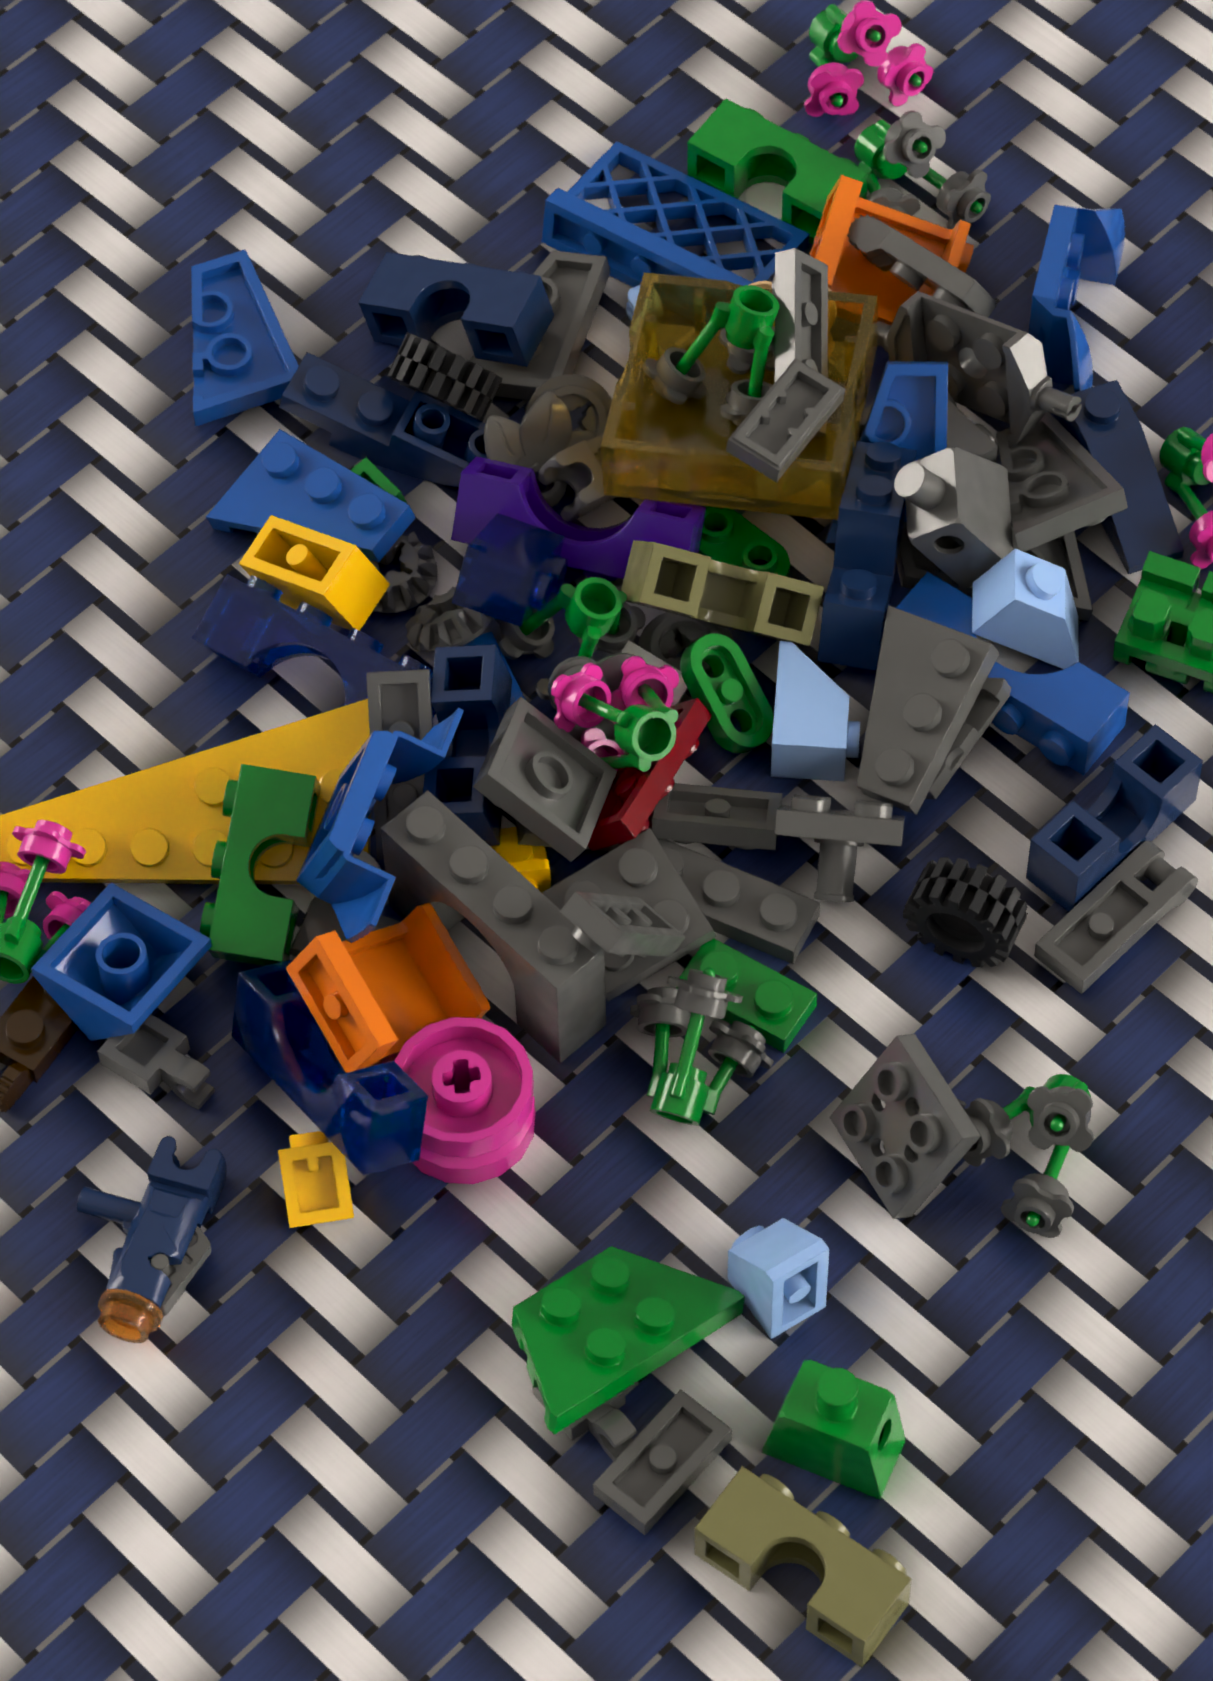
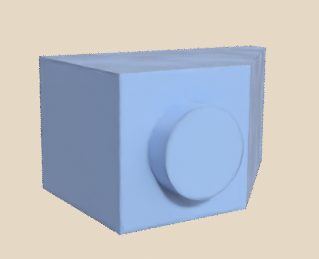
(1028, 609)
(810, 721)
(780, 1274)

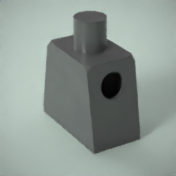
(957, 511)

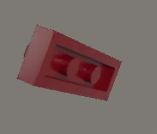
(638, 792)

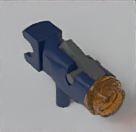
(161, 1241)

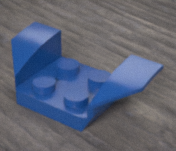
(1077, 247)
(330, 870)

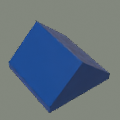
(118, 963)

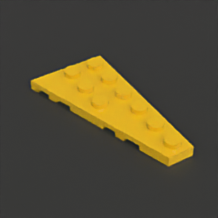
(170, 816)

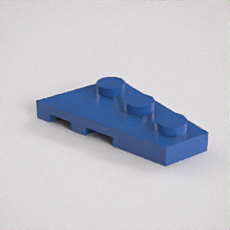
(237, 340)
(908, 411)
(314, 492)

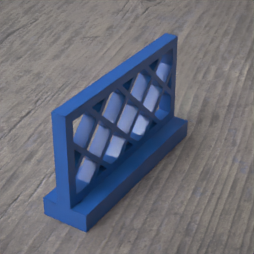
(584, 228)

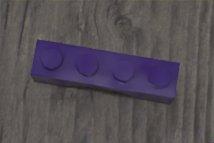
(604, 552)

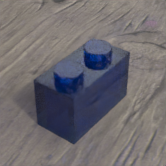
(510, 570)

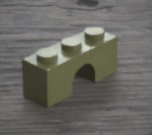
(721, 593)
(762, 1526)

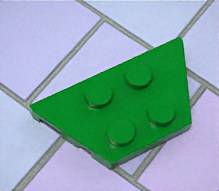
(613, 1327)

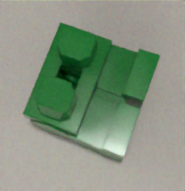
(1170, 622)

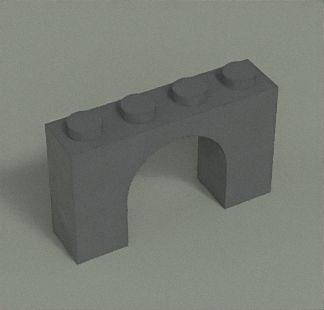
(451, 867)

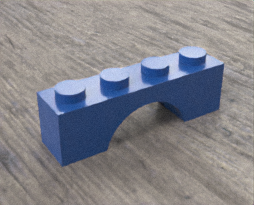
(1062, 713)

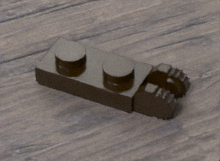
(30, 1040)

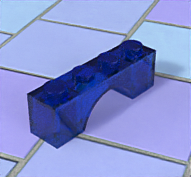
(259, 632)
(366, 1113)

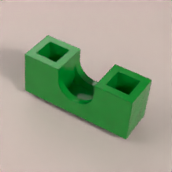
(745, 149)
(265, 811)

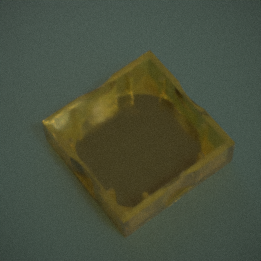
(680, 450)

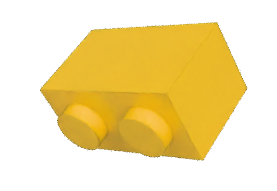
(316, 571)

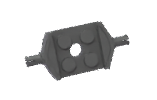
(988, 362)

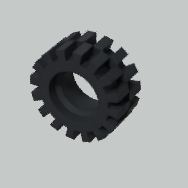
(444, 376)
(965, 912)

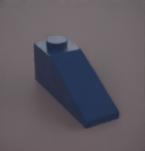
(1117, 441)

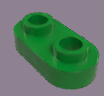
(741, 542)
(729, 693)

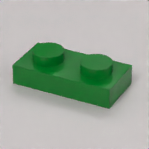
(770, 1000)

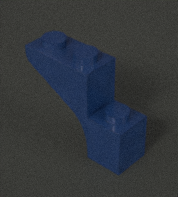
(864, 557)

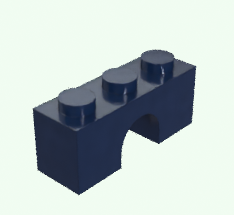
(498, 308)
(481, 686)
(1143, 797)

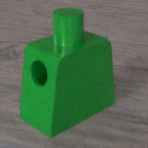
(838, 1428)

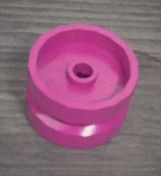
(477, 1098)

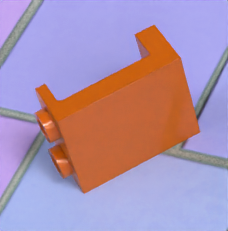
(853, 272)
(385, 987)

